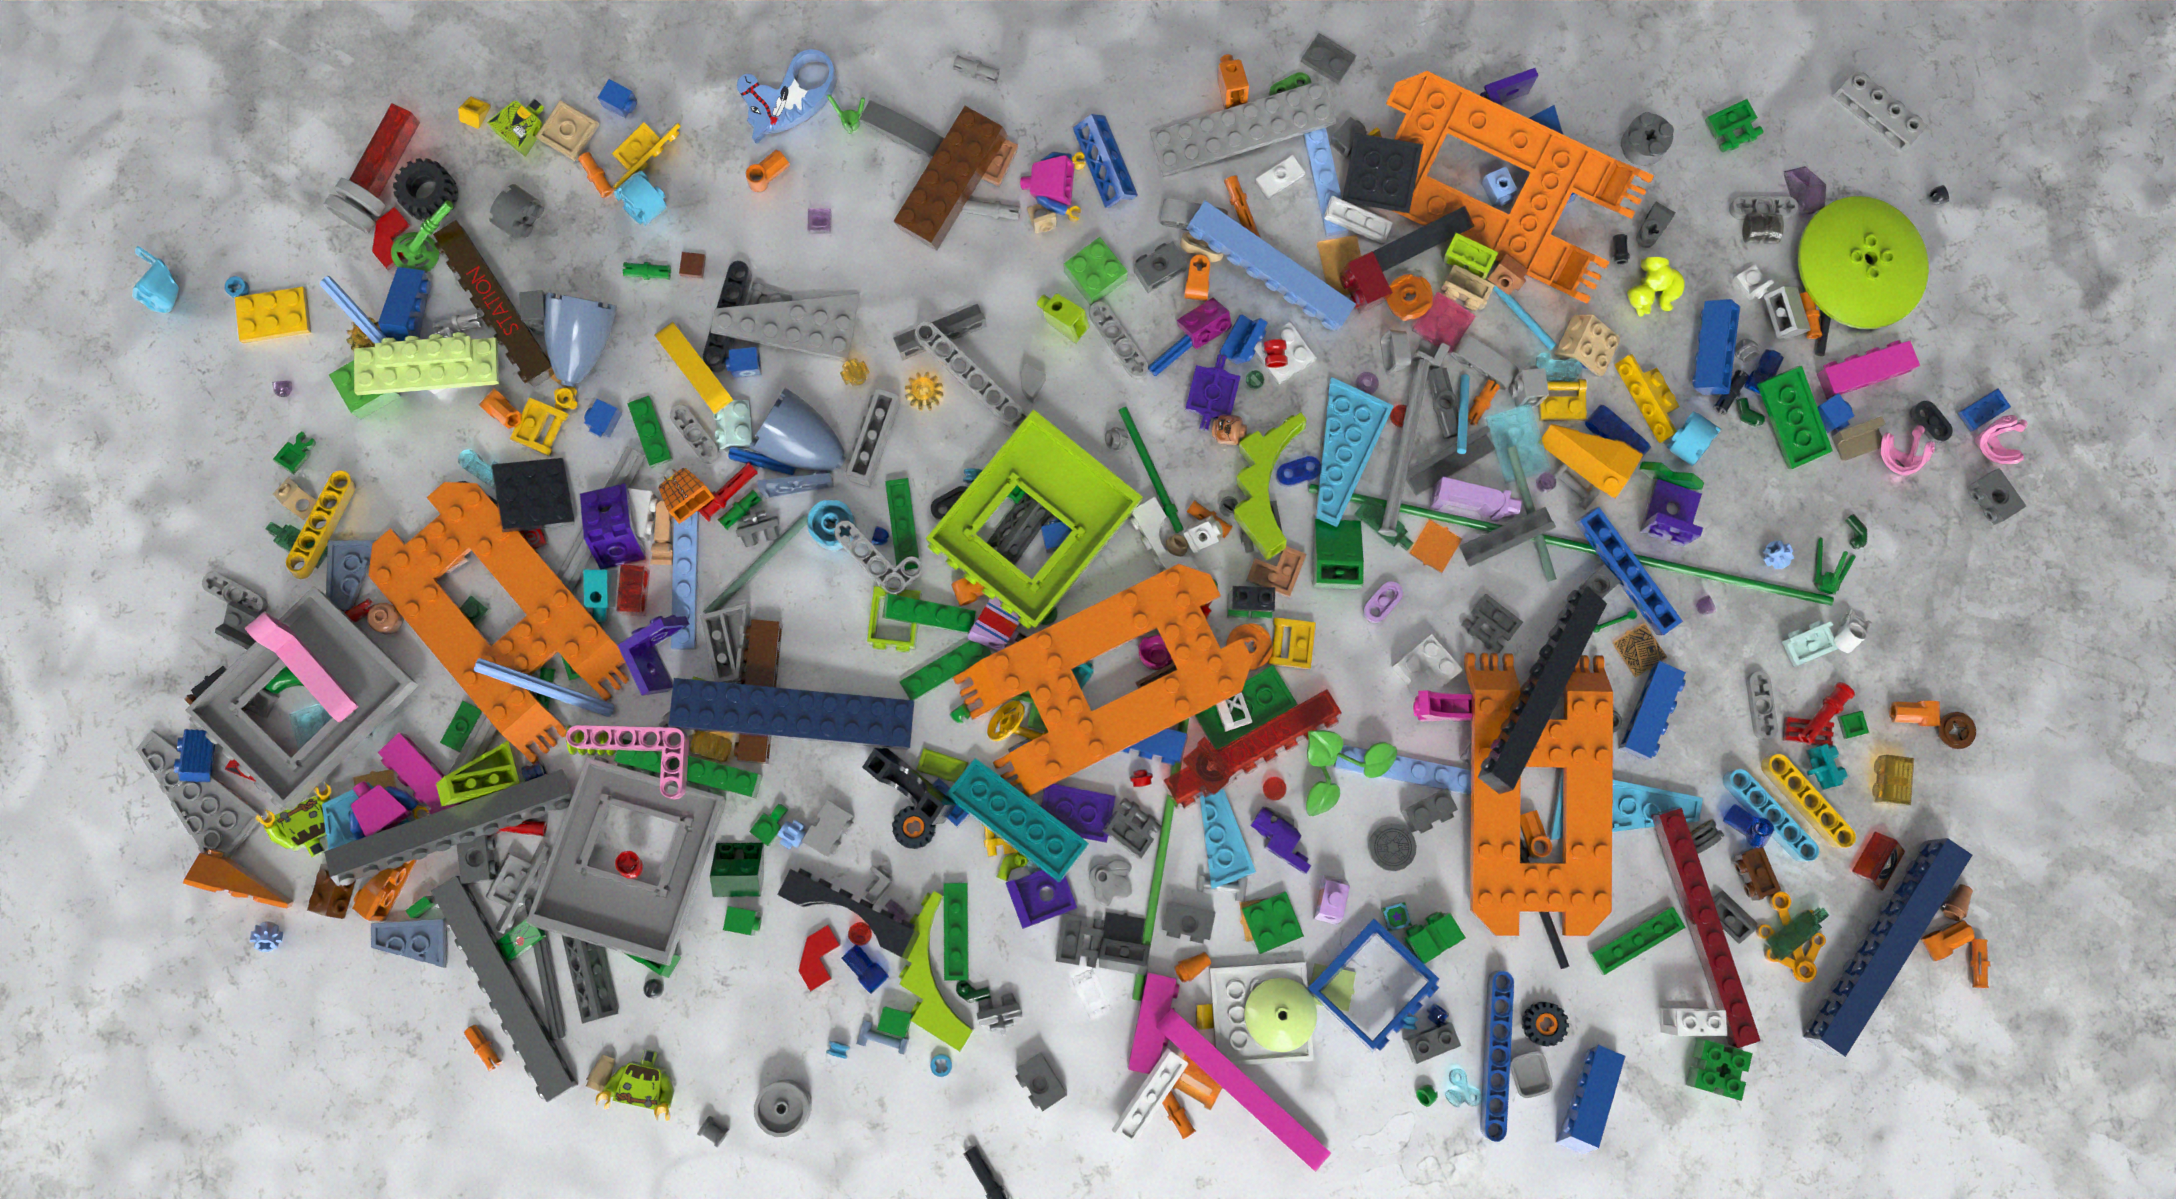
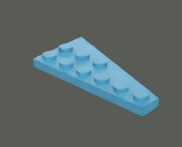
(1350, 436)
(1633, 806)

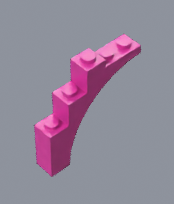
(1442, 706)

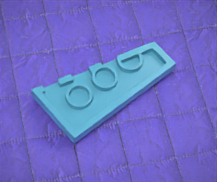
(1224, 843)

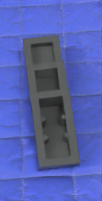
(901, 129)

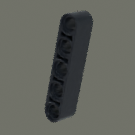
(1423, 238)
(730, 285)

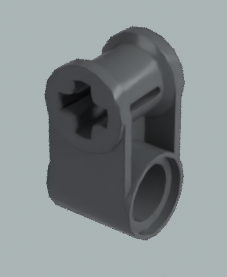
(1655, 224)

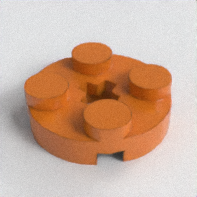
(1410, 309)
(1260, 638)

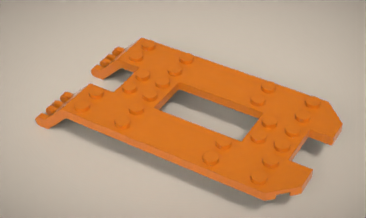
(1555, 167)
(552, 621)
(1046, 661)
(1584, 750)

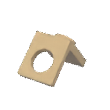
(1043, 223)
(288, 495)

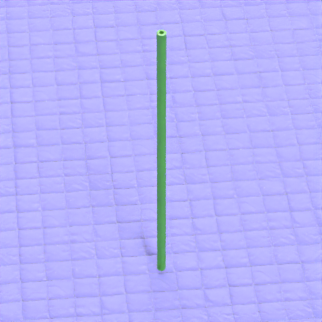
(1158, 873)

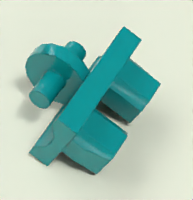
(1824, 766)

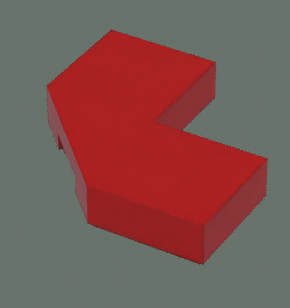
(386, 230)
(811, 966)

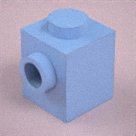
(1499, 187)

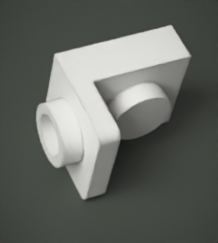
(1753, 283)

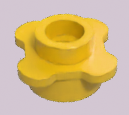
(561, 393)

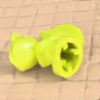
(1658, 278)

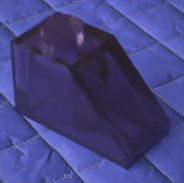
(1806, 189)

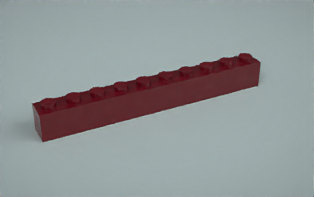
(1705, 926)

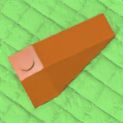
(216, 872)
(381, 892)

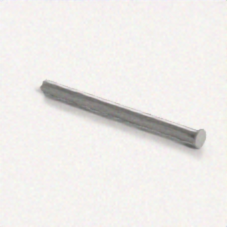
(1405, 448)

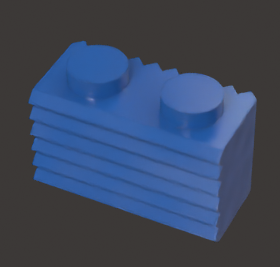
(195, 757)

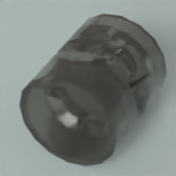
(1759, 228)

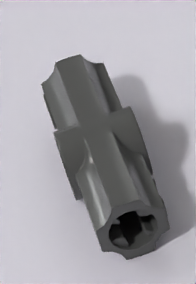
(1442, 389)

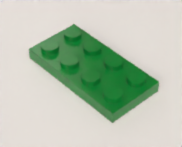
(1795, 417)
(1265, 699)

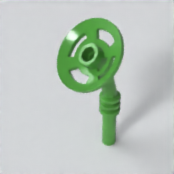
(415, 247)

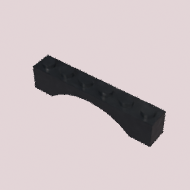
(891, 935)

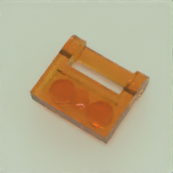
(1201, 1076)

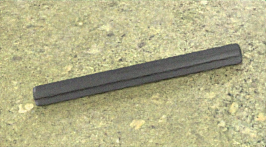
(547, 983)

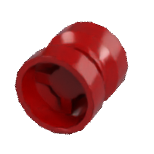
(1275, 353)
(626, 861)

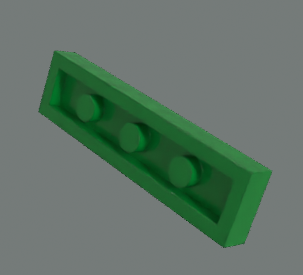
(902, 521)
(928, 613)
(943, 669)
(956, 932)
(1637, 940)

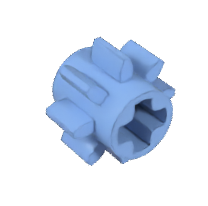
(1778, 554)
(792, 834)
(266, 936)

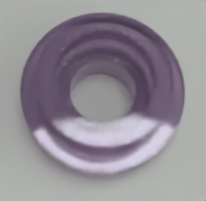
(1367, 376)

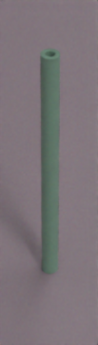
(1529, 507)
(757, 565)

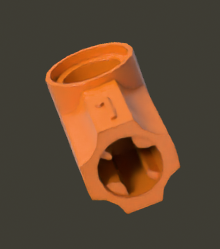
(767, 169)
(498, 407)
(966, 592)
(1923, 712)
(1533, 831)
(1943, 942)

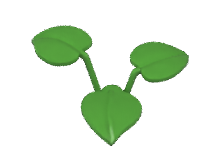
(1323, 751)

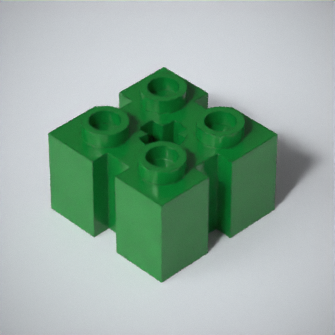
(1433, 937)
(1705, 1074)

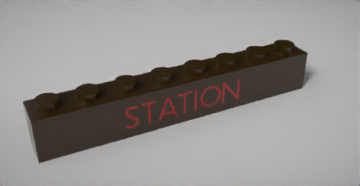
(494, 303)

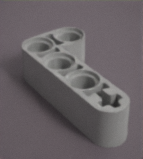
(874, 555)

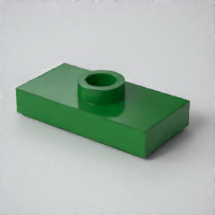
(461, 726)

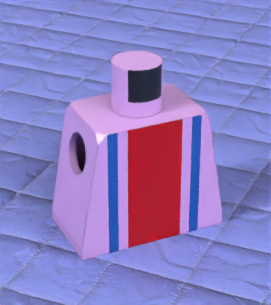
(996, 627)
(1331, 900)

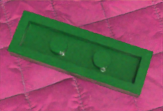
(650, 431)

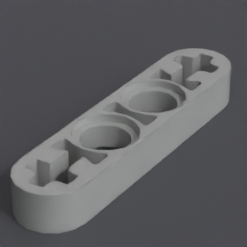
(1116, 341)

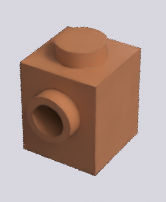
(1508, 275)

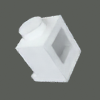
(1208, 526)

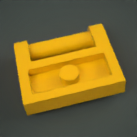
(1565, 407)
(532, 422)
(1300, 643)

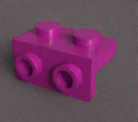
(1205, 322)

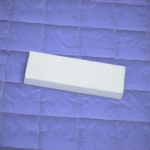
(1358, 220)

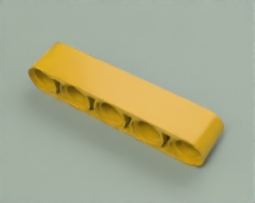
(693, 367)
(320, 535)
(1818, 806)

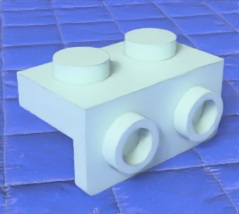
(733, 425)
(1811, 644)

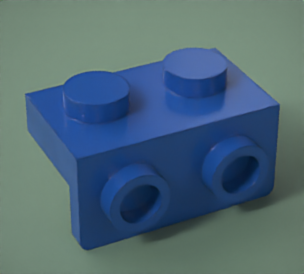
(1242, 339)

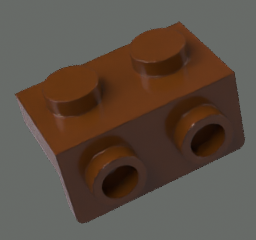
(1756, 873)
(329, 898)

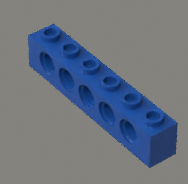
(1629, 571)

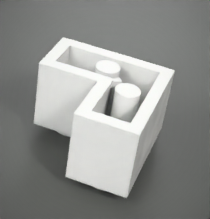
(1428, 657)

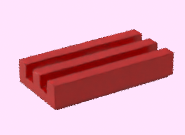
(1787, 729)

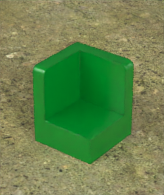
(895, 1021)

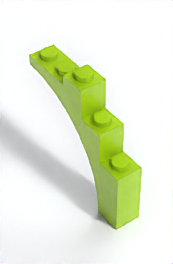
(1262, 454)
(933, 1012)

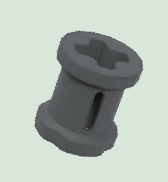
(713, 1131)

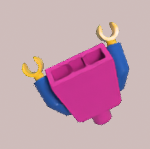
(1053, 182)
(380, 809)

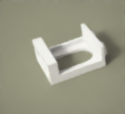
(1693, 1022)

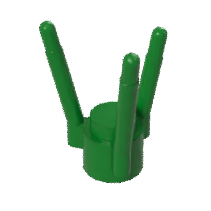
(1831, 582)

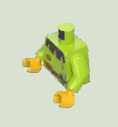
(300, 826)
(640, 1086)

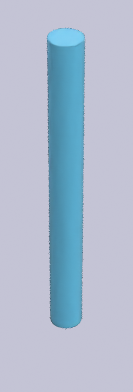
(1526, 318)
(1463, 414)

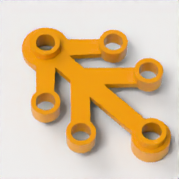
(1800, 959)

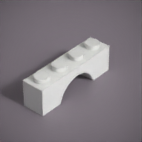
(1149, 520)

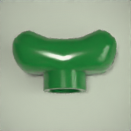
(283, 680)

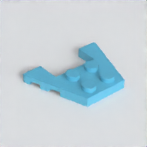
(337, 819)

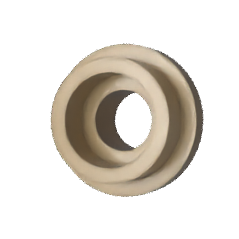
(1177, 545)

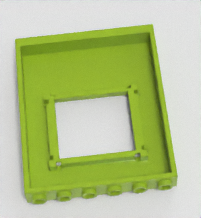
(1063, 482)

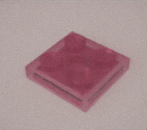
(1444, 322)

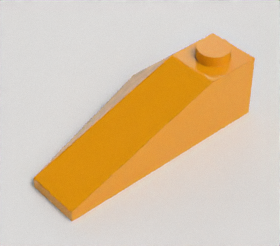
(1597, 459)

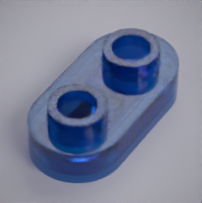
(1299, 471)

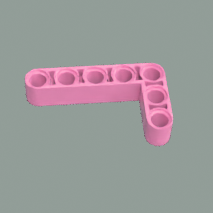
(304, 665)
(639, 743)

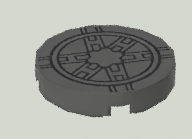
(1392, 847)

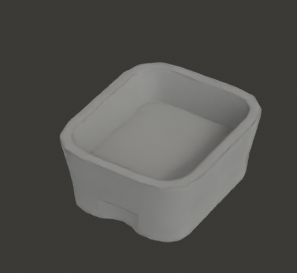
(1395, 350)
(1531, 1074)

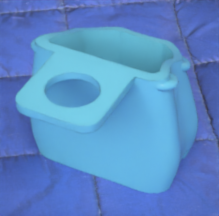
(157, 286)

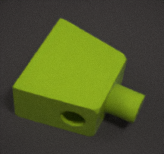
(1064, 316)

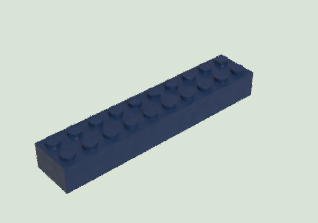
(791, 713)
(1886, 946)

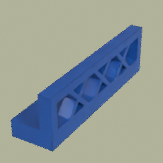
(1111, 157)

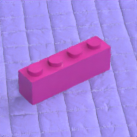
(1868, 369)
(414, 770)
(1155, 1004)

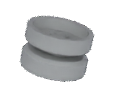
(354, 205)
(770, 1116)

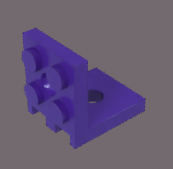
(1510, 87)
(1667, 526)
(610, 529)
(643, 658)
(1027, 900)

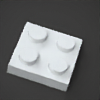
(1297, 351)

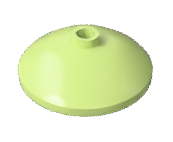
(1263, 1010)

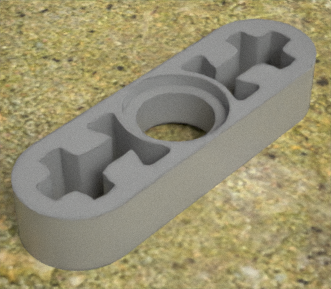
(1772, 201)
(690, 417)
(229, 585)
(1772, 720)

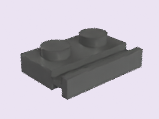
(1328, 58)

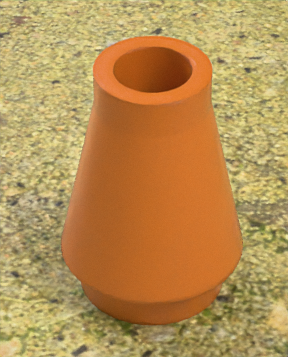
(1191, 967)

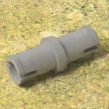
(976, 69)

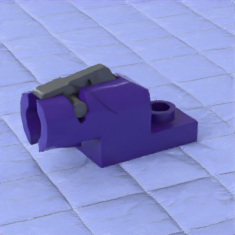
(1282, 837)

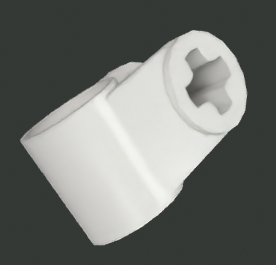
(1851, 631)

